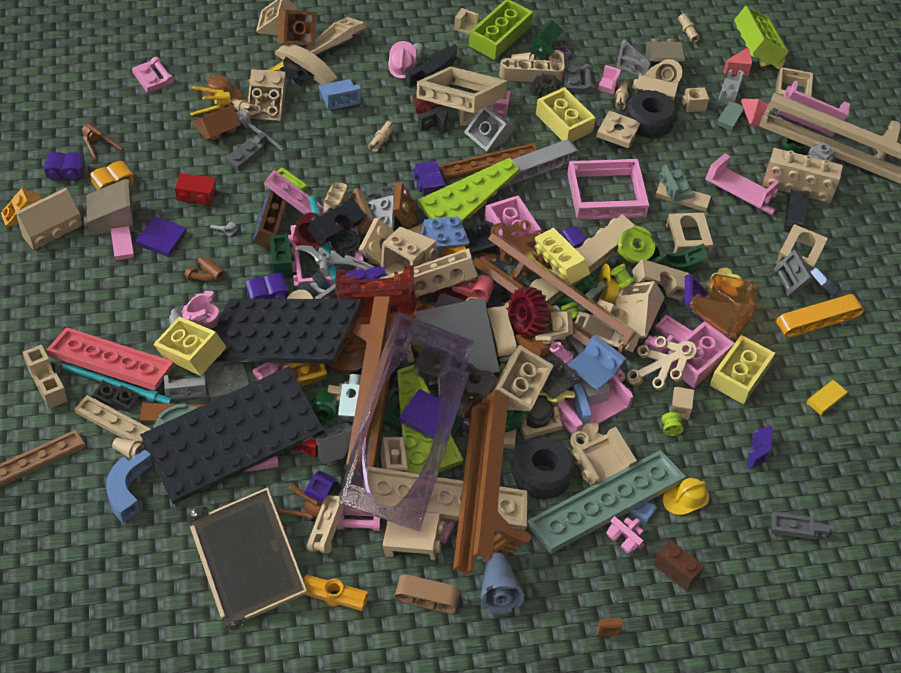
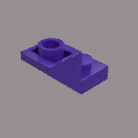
(762, 447)
(320, 486)

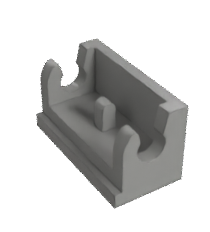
(730, 87)
(185, 387)

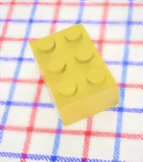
(565, 115)
(190, 345)
(742, 369)

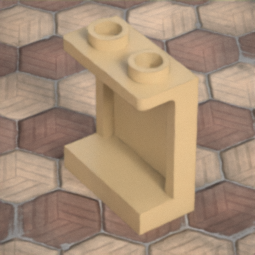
(603, 457)
(408, 540)

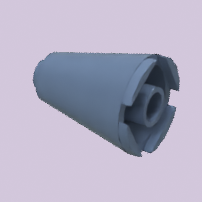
(500, 586)

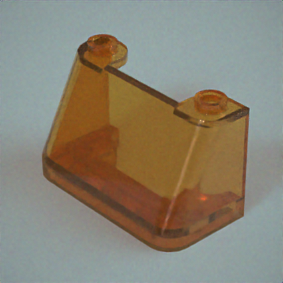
(727, 304)

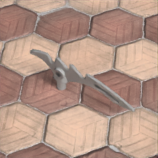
(325, 259)

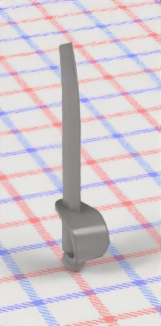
(245, 119)

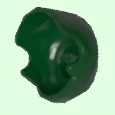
(791, 145)

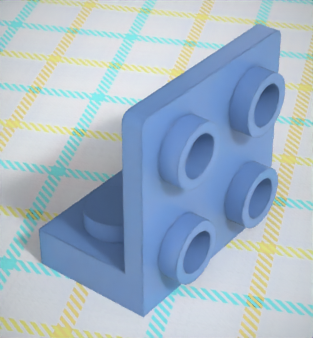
(340, 94)
(446, 231)
(597, 362)

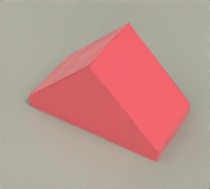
(740, 61)
(754, 110)

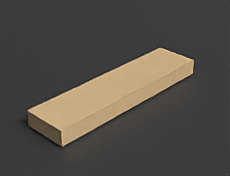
(110, 419)

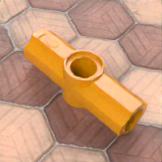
(347, 595)

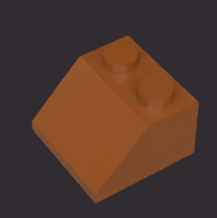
(296, 27)
(217, 122)

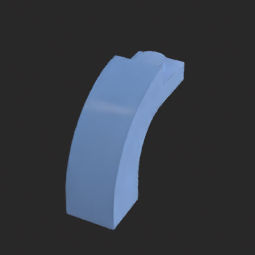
(120, 477)

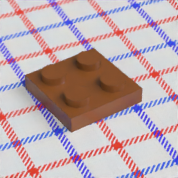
(404, 206)

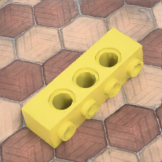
(561, 256)

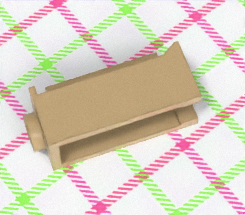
(648, 83)

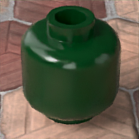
(324, 406)

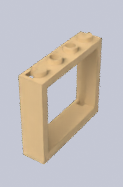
(434, 89)

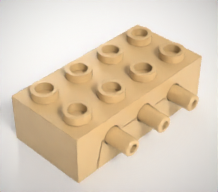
(803, 174)

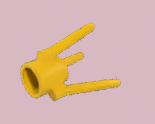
(221, 98)

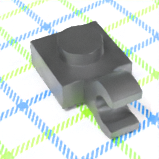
(381, 192)

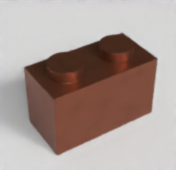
(678, 565)

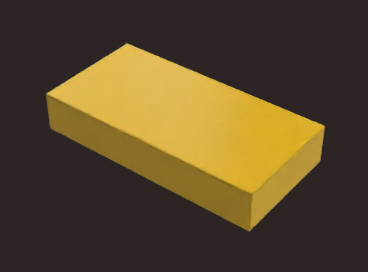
(827, 397)

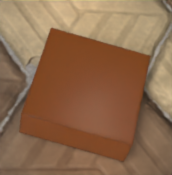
(609, 627)

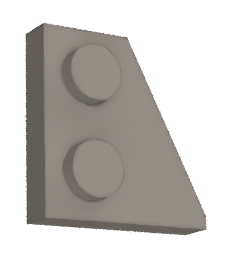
(631, 60)

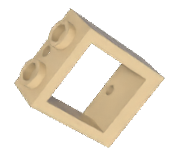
(788, 77)
(397, 244)
(428, 244)

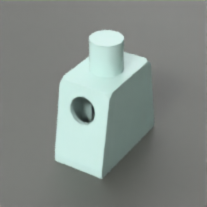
(348, 404)

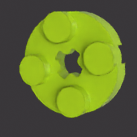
(644, 240)

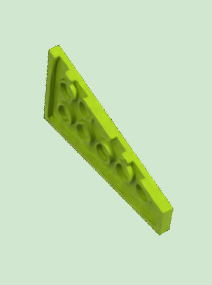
(470, 193)
(417, 444)

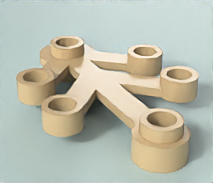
(664, 362)

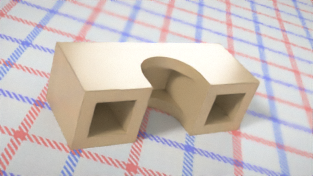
(670, 278)
(44, 377)

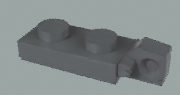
(246, 152)
(798, 526)

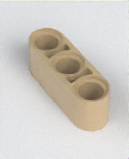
(335, 195)
(501, 331)

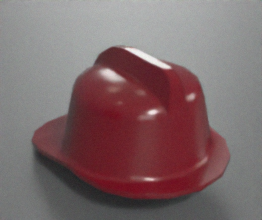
(301, 235)

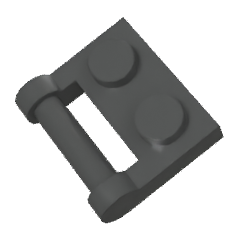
(572, 79)
(797, 271)

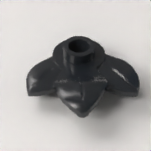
(294, 71)

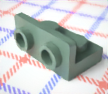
(675, 184)

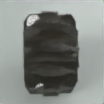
(545, 85)

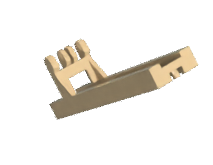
(883, 144)

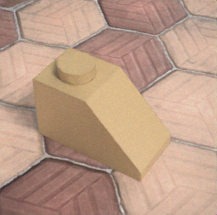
(393, 454)

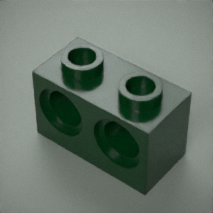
(281, 255)

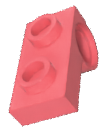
(477, 287)

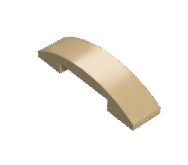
(308, 61)

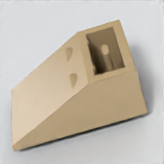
(267, 94)
(641, 305)

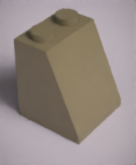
(109, 208)

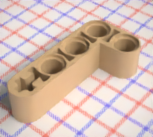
(527, 70)

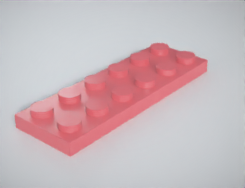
(110, 358)

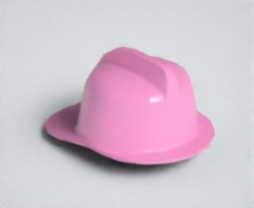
(402, 59)

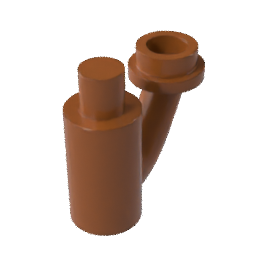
(213, 271)

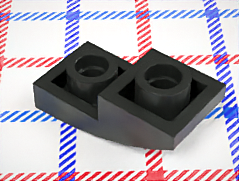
(115, 397)

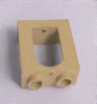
(677, 221)
(806, 237)

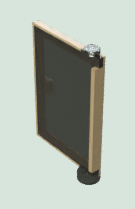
(246, 557)

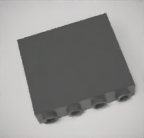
(469, 321)

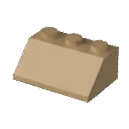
(49, 219)
(523, 379)

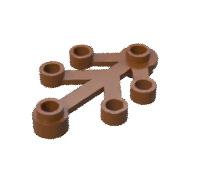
(518, 241)

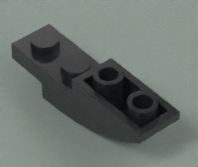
(437, 62)

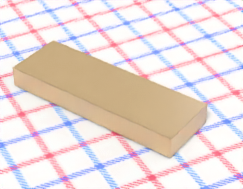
(699, 200)

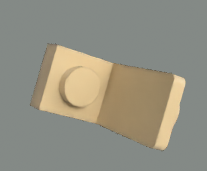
(561, 327)

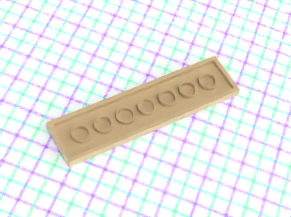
(391, 486)

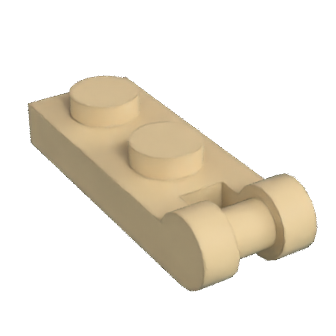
(325, 525)

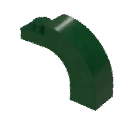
(545, 39)
(683, 261)

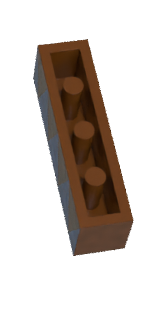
(269, 219)

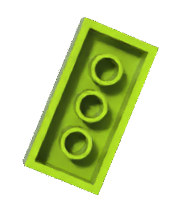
(500, 29)
(760, 36)

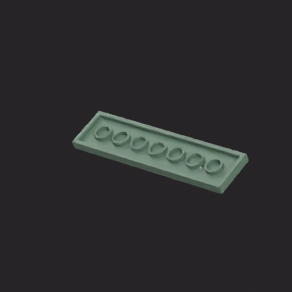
(604, 500)

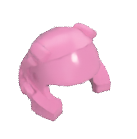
(201, 310)

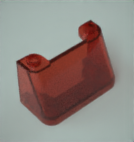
(400, 289)

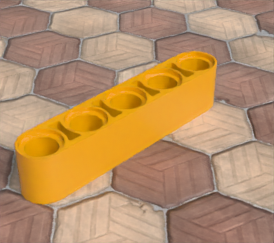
(819, 315)

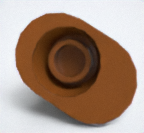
(221, 82)

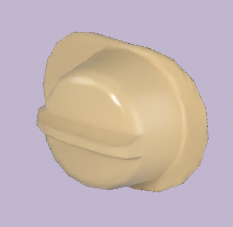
(667, 70)

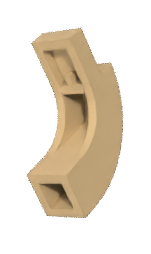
(604, 331)

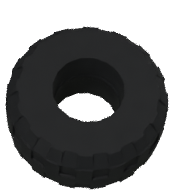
(653, 111)
(538, 482)

